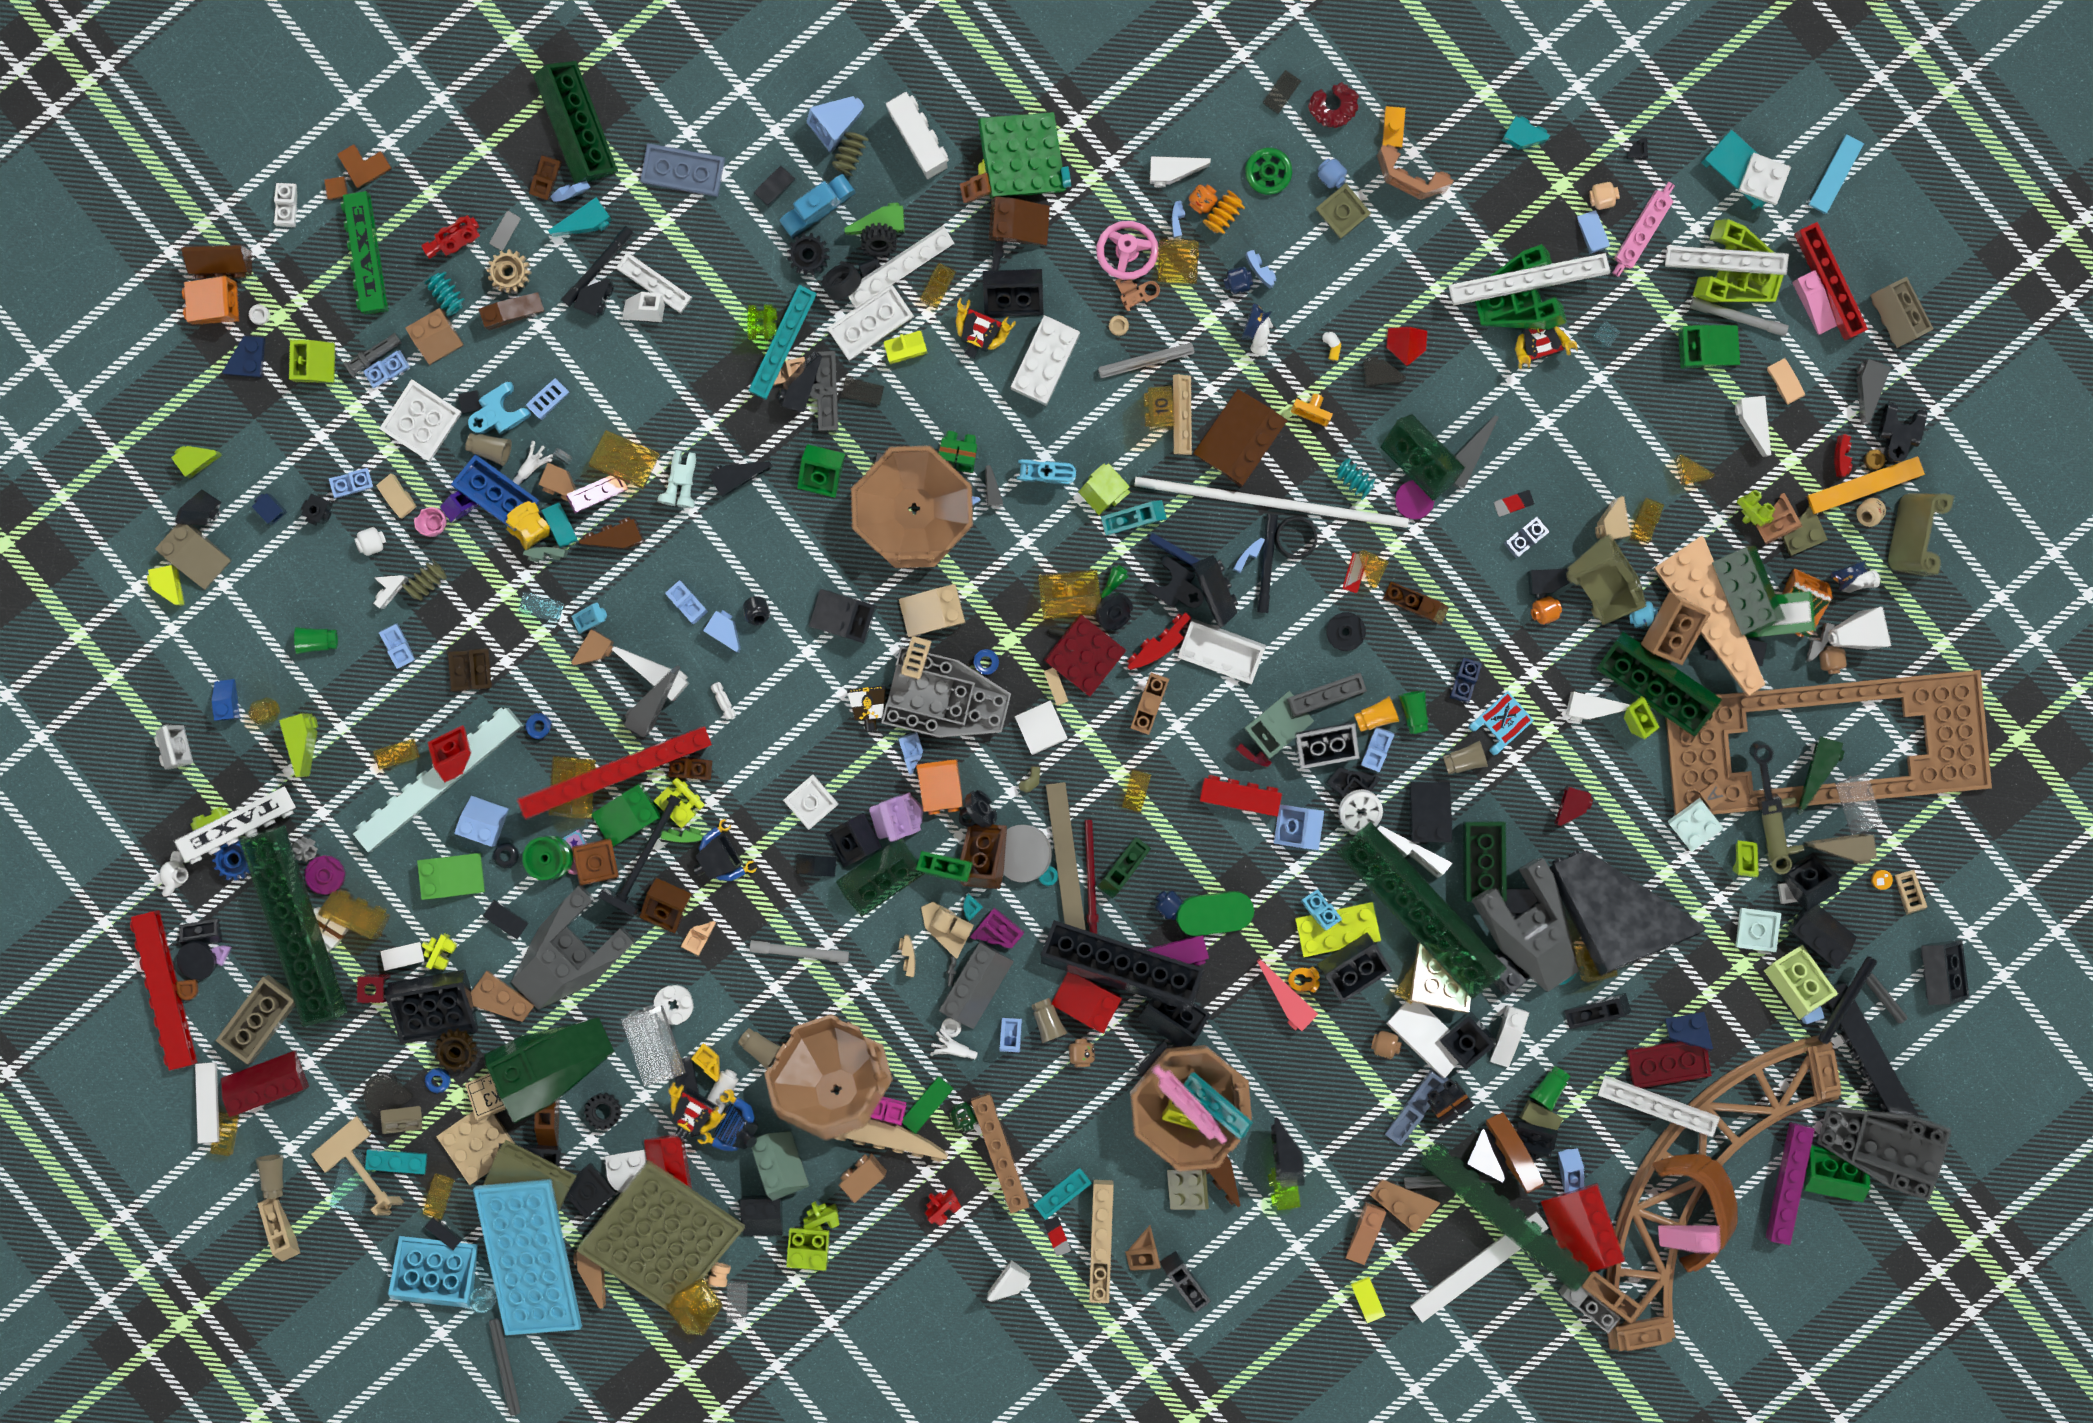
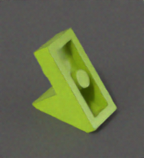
(1746, 859)

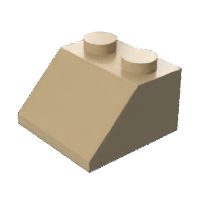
(1614, 521)

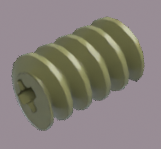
(849, 152)
(425, 580)

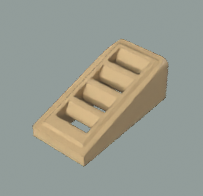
(905, 671)
(1903, 894)

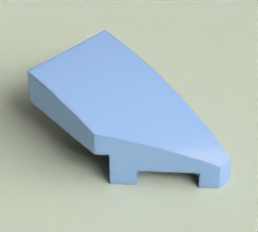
(1178, 212)
(911, 750)

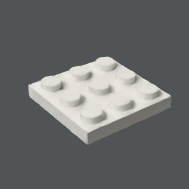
(420, 420)

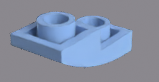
(1265, 275)
(386, 369)
(350, 483)

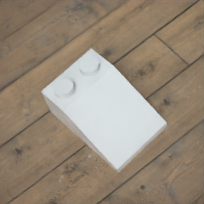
(173, 746)

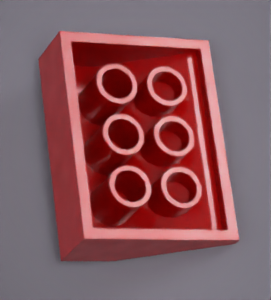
(1584, 1227)

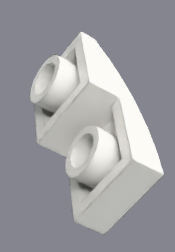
(286, 204)
(402, 956)

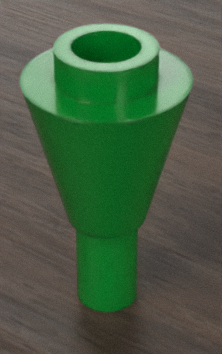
(1116, 578)

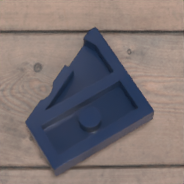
(247, 358)
(1690, 1029)

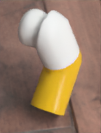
(1334, 343)

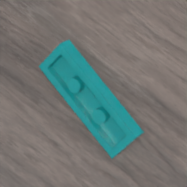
(396, 1161)
(1062, 1193)

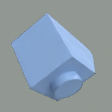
(724, 630)
(1571, 1169)

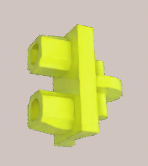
(436, 960)

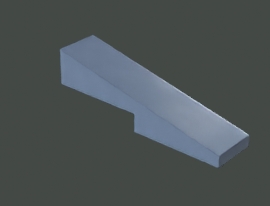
(1415, 1108)

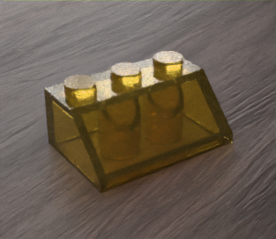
(1069, 594)
(563, 769)
(355, 914)

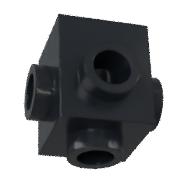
(321, 505)

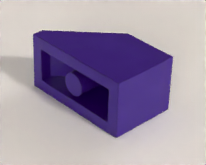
(457, 506)

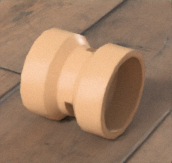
(719, 1275)

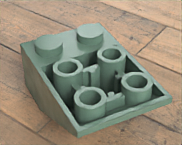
(1277, 726)

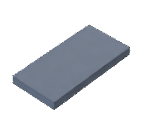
(682, 170)

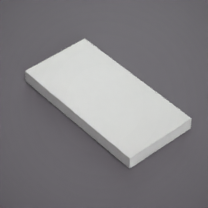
(870, 322)
(1422, 1033)

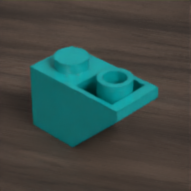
(1524, 135)

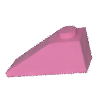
(1815, 301)
(1690, 1238)

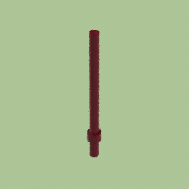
(1092, 917)

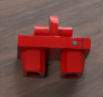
(940, 1204)

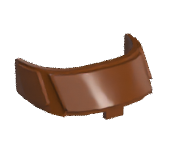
(1721, 1192)

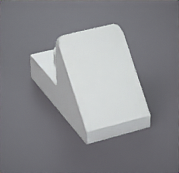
(393, 585)

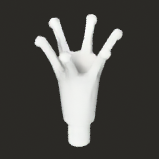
(531, 463)
(952, 1047)

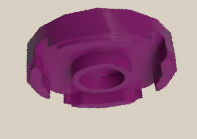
(1412, 501)
(325, 874)

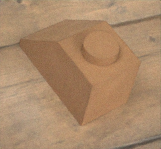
(593, 648)

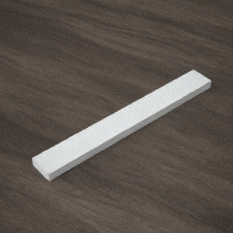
(1529, 279)
(1469, 1274)

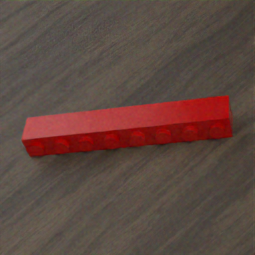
(161, 983)

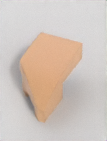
(697, 938)

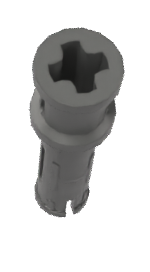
(364, 359)

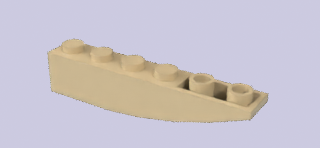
(891, 1135)
(1101, 1241)

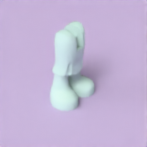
(682, 476)

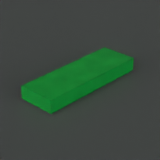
(927, 1104)

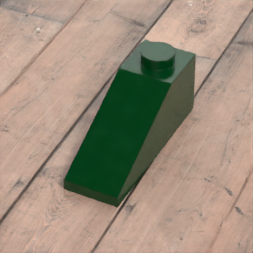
(1124, 867)

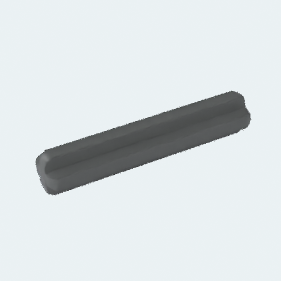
(1886, 999)

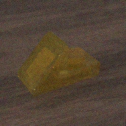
(1136, 790)

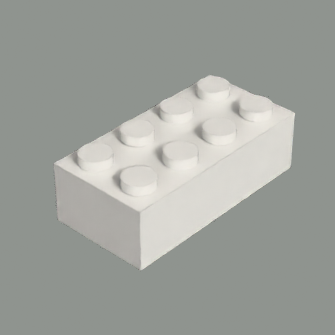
(916, 134)
(1045, 360)

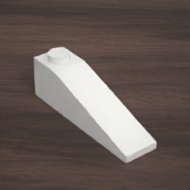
(653, 671)

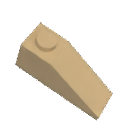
(278, 1230)

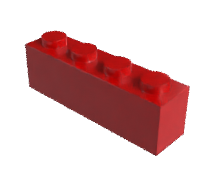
(1240, 796)

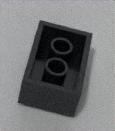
(1354, 967)

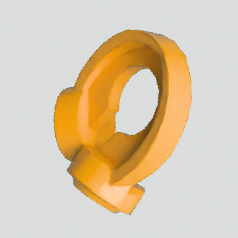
(1307, 986)

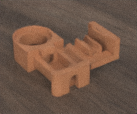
(1132, 294)

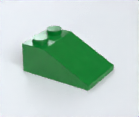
(626, 814)

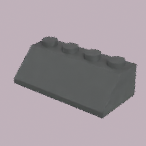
(976, 985)

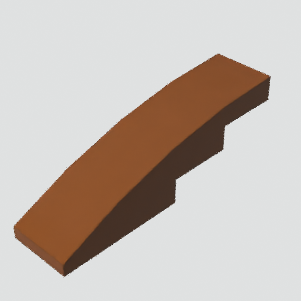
(1515, 1152)

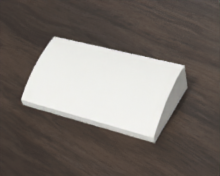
(1221, 651)

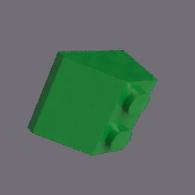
(821, 470)

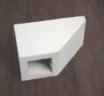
(644, 307)

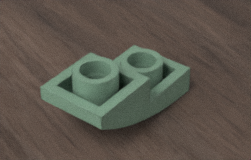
(540, 553)

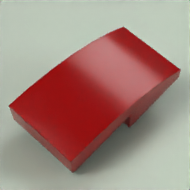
(1842, 462)

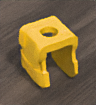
(529, 524)

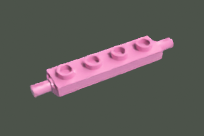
(1643, 229)
(1189, 1105)

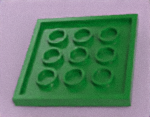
(1021, 154)

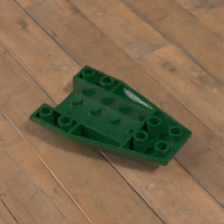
(546, 1064)

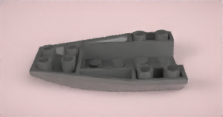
(1888, 1146)

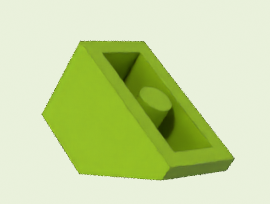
(193, 459)
(1640, 719)

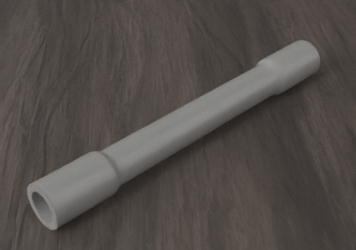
(1708, 307)
(831, 955)

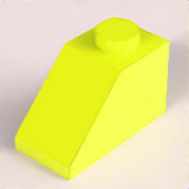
(166, 583)

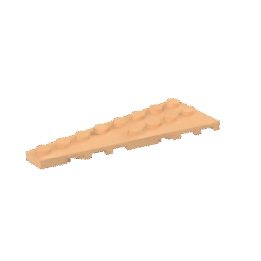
(1693, 577)

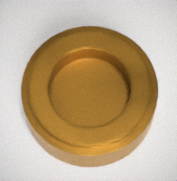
(1874, 459)

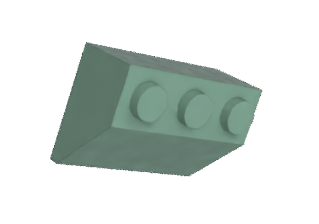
(779, 1164)

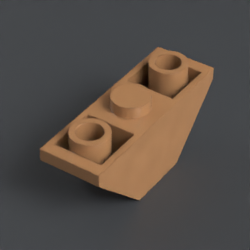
(1149, 703)

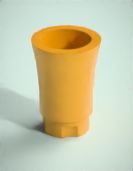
(1377, 715)

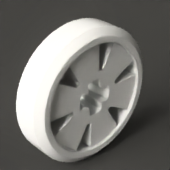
(1360, 800)

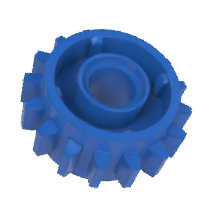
(225, 864)

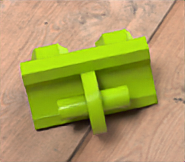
(1754, 511)
(820, 1215)

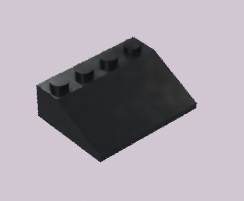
(431, 1006)

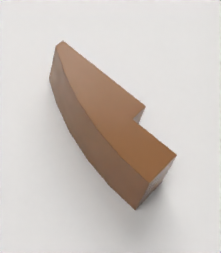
(1612, 1297)

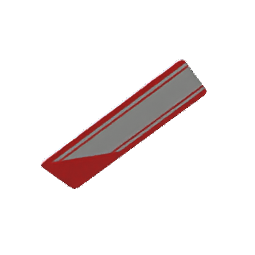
(1354, 574)

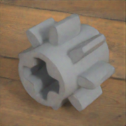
(304, 849)

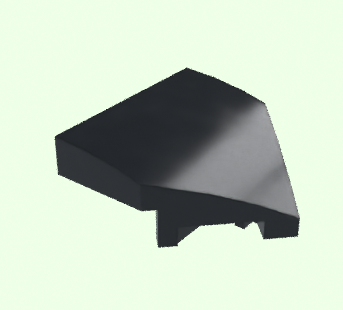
(1537, 1139)

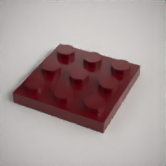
(1085, 655)

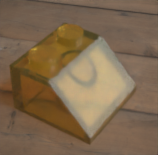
(695, 1307)

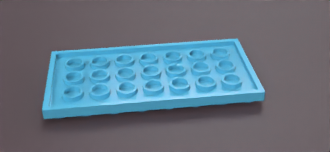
(527, 1257)

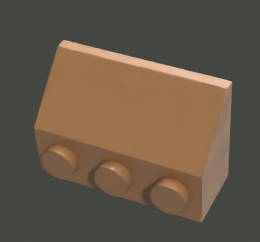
(1675, 628)

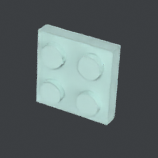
(1695, 825)
(1758, 929)

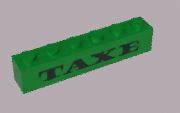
(365, 253)

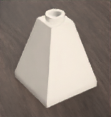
(1861, 631)

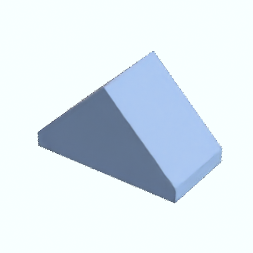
(1010, 1035)

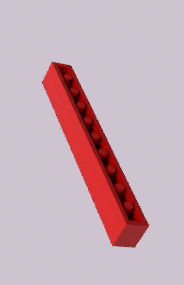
(614, 772)

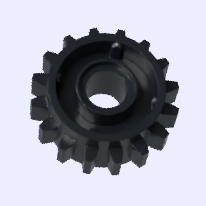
(800, 247)

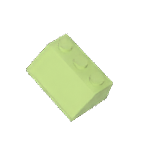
(1800, 982)

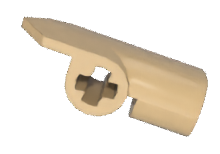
(946, 927)

